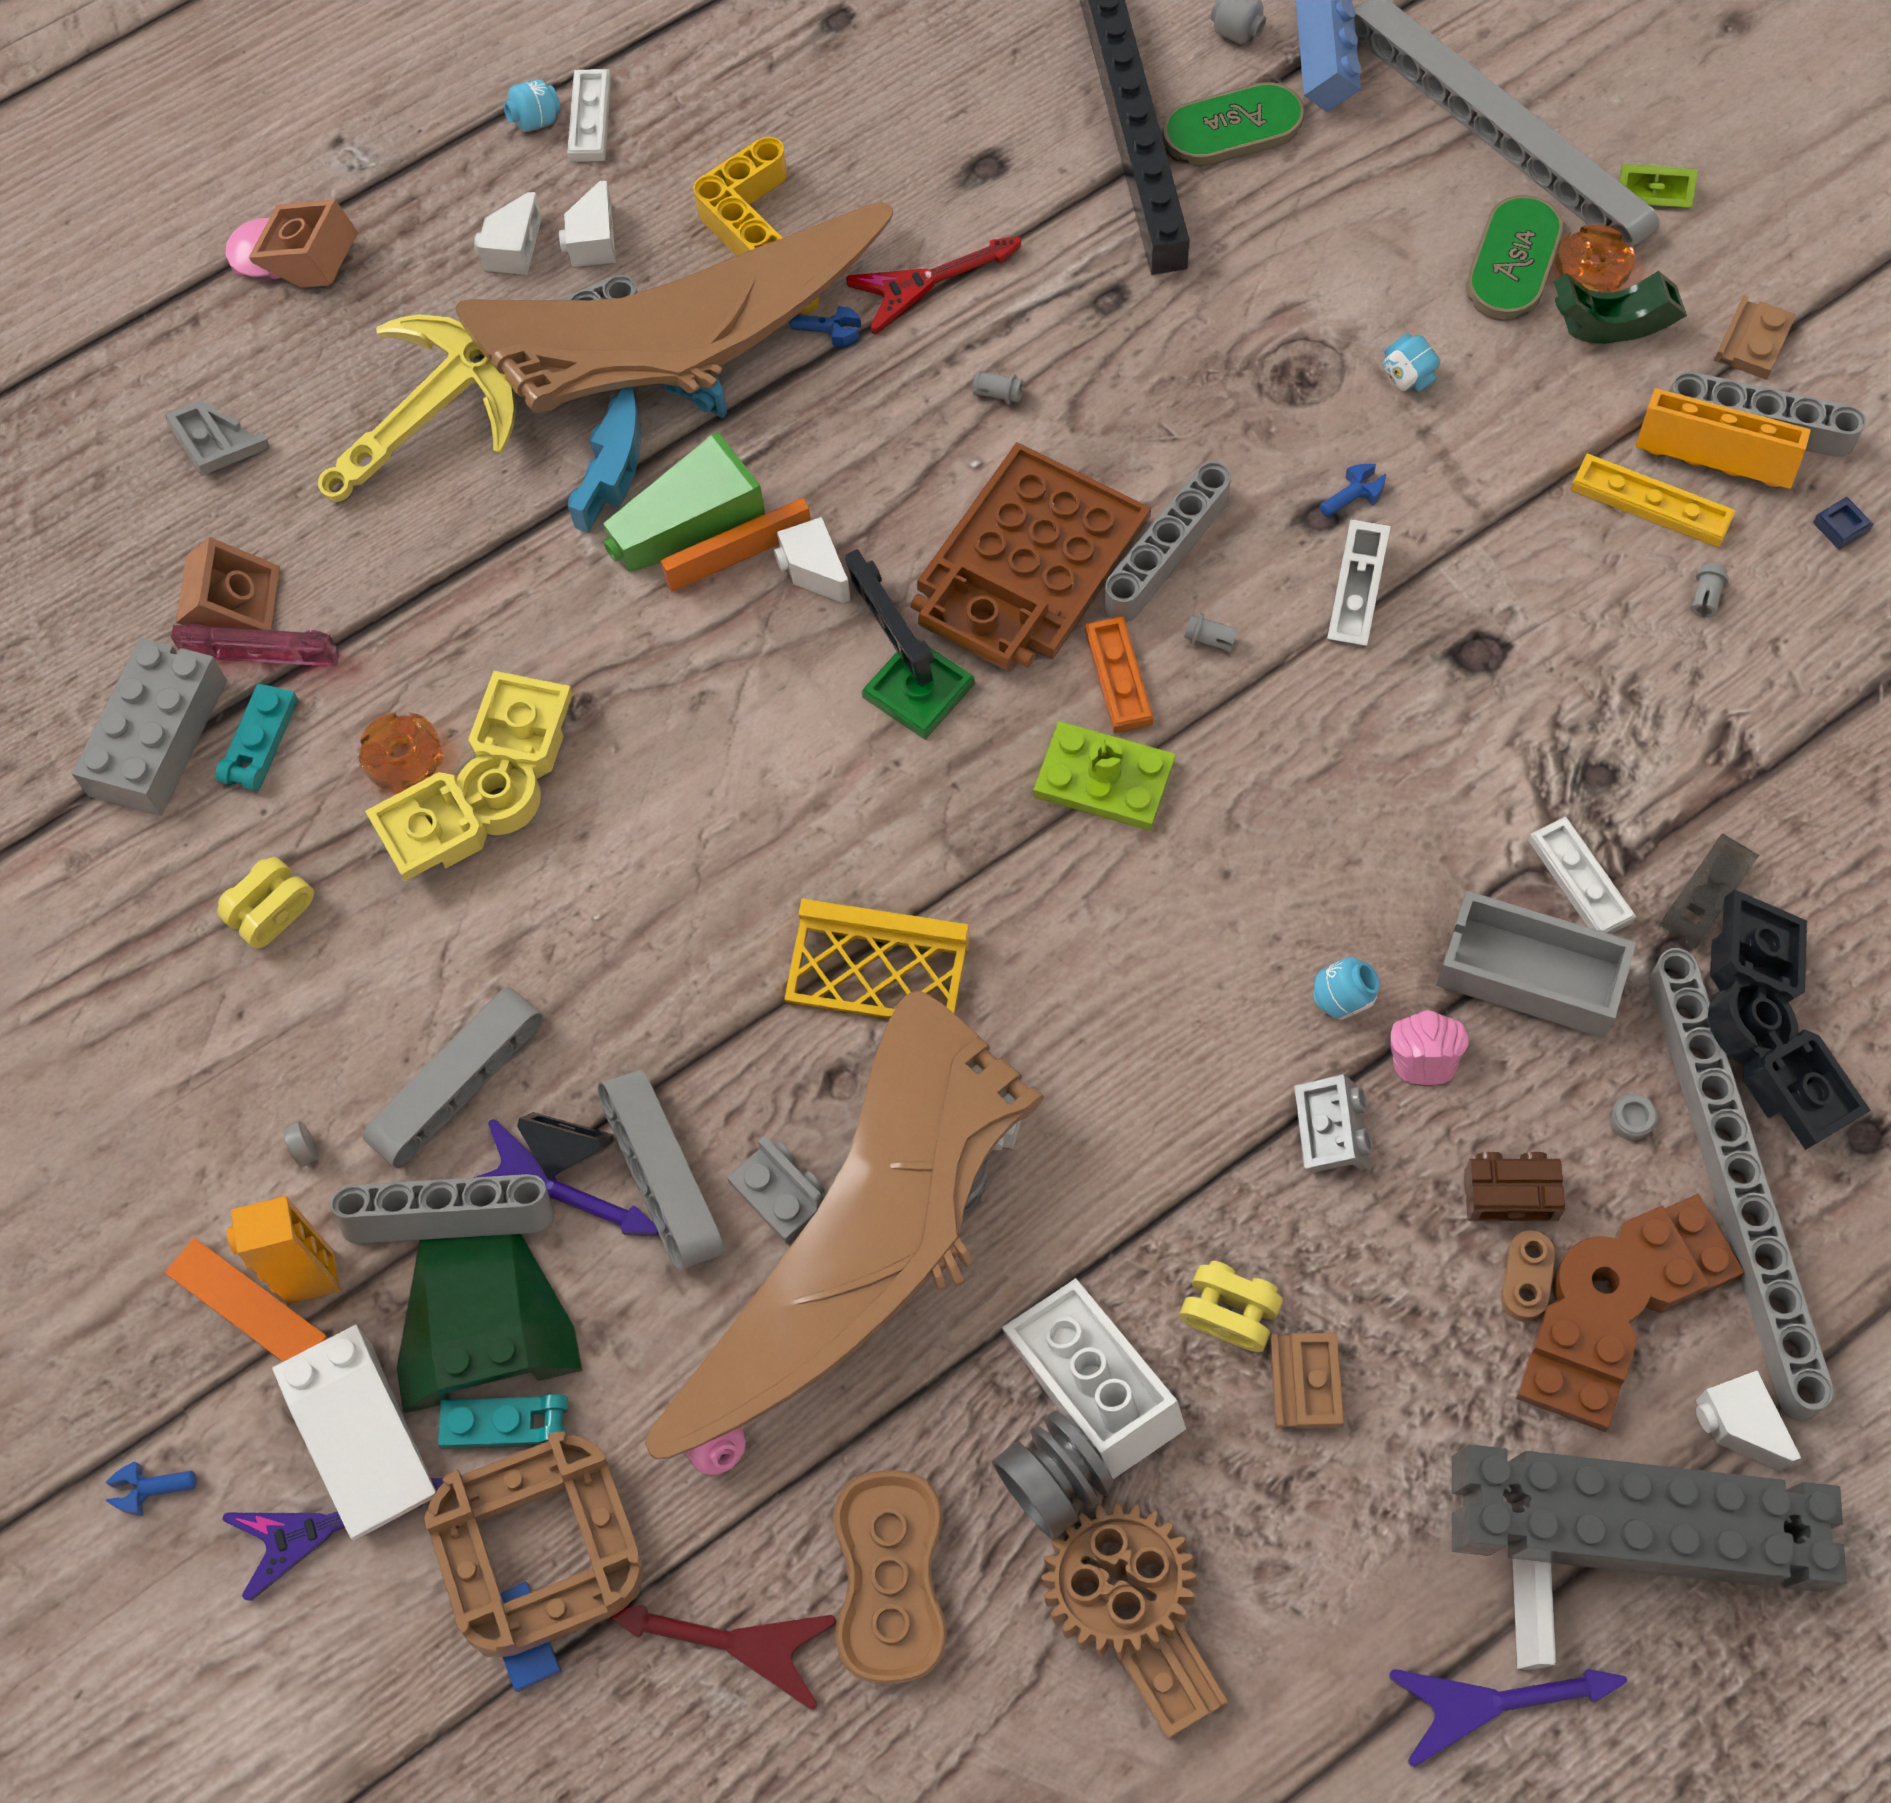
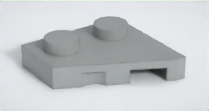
(212, 438)

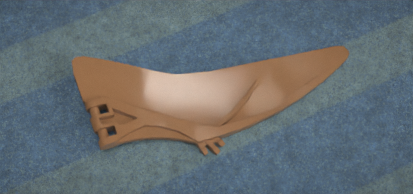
(671, 331)
(875, 1235)

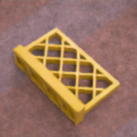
(879, 927)

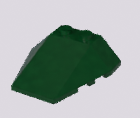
(479, 1318)

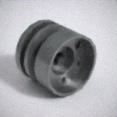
(1053, 1474)

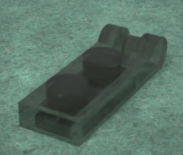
(1705, 891)

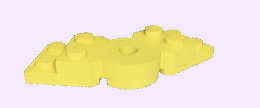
(513, 747)

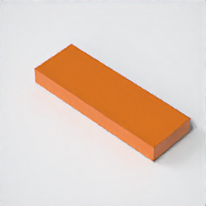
(1118, 674)

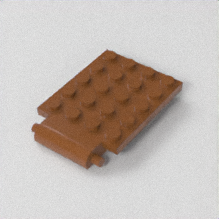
(1026, 560)

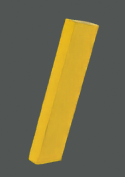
(1653, 500)

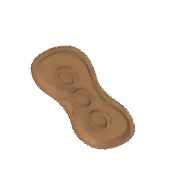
(890, 1613)

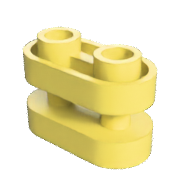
(265, 902)
(1254, 1297)

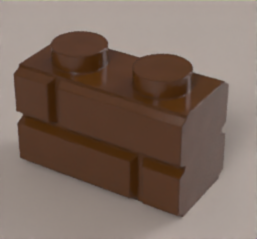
(1514, 1188)

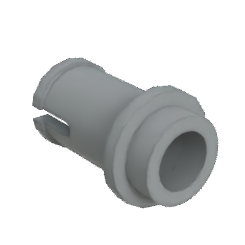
(998, 386)
(1710, 584)
(1210, 633)

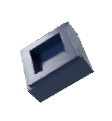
(1843, 523)

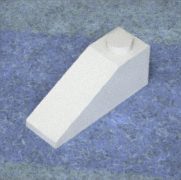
(1358, 582)

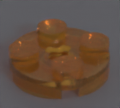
(1603, 242)
(405, 771)

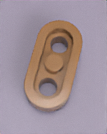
(1529, 1274)

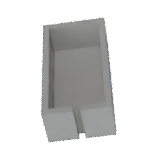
(150, 727)
(1536, 964)

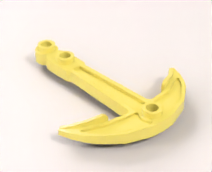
(427, 400)

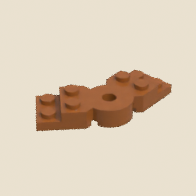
(1587, 1335)

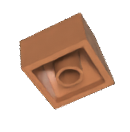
(305, 242)
(227, 588)

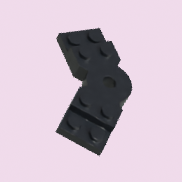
(1759, 971)

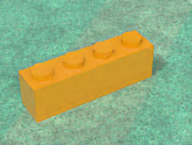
(1723, 438)
(284, 1250)

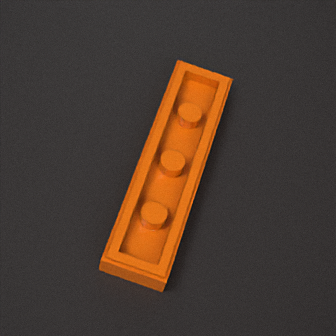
(732, 545)
(243, 1302)

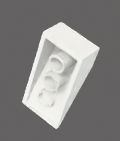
(1096, 1377)
(355, 1431)

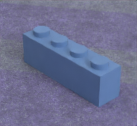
(1328, 51)

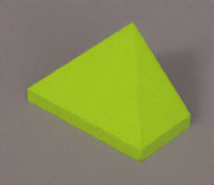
(1660, 183)

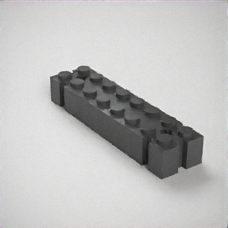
(1647, 1519)

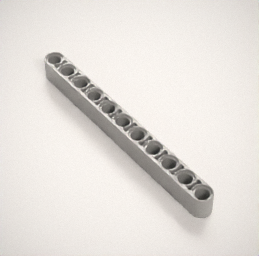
(1502, 122)
(1734, 1197)

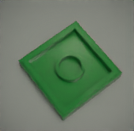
(915, 706)

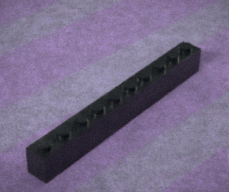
(1137, 135)

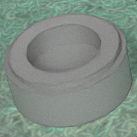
(1633, 1117)
(301, 1144)

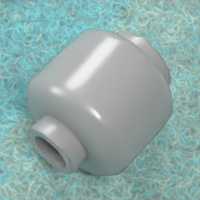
(1238, 19)

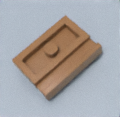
(1755, 337)
(1306, 1380)
(1174, 1682)

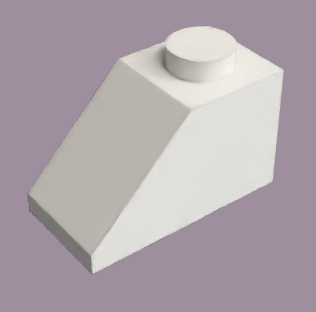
(590, 229)
(510, 236)
(812, 560)
(1747, 1421)

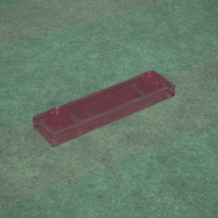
(258, 645)

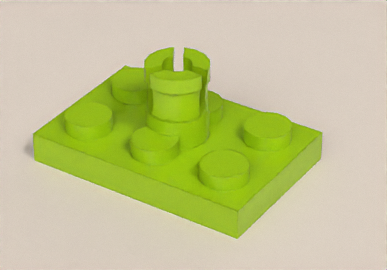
(1104, 775)

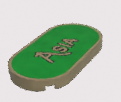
(1233, 123)
(1514, 257)

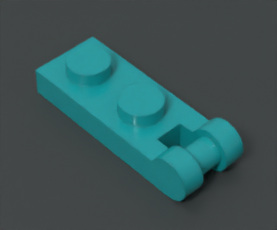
(257, 737)
(499, 1421)

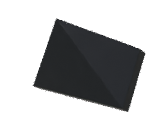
(559, 1142)

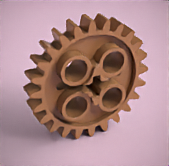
(1096, 1614)

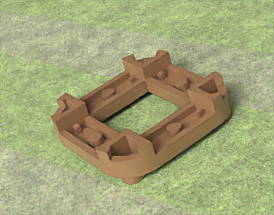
(560, 1608)

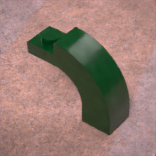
(1619, 314)

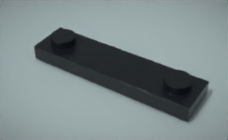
(867, 581)

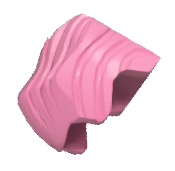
(1427, 1047)

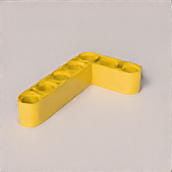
(729, 189)

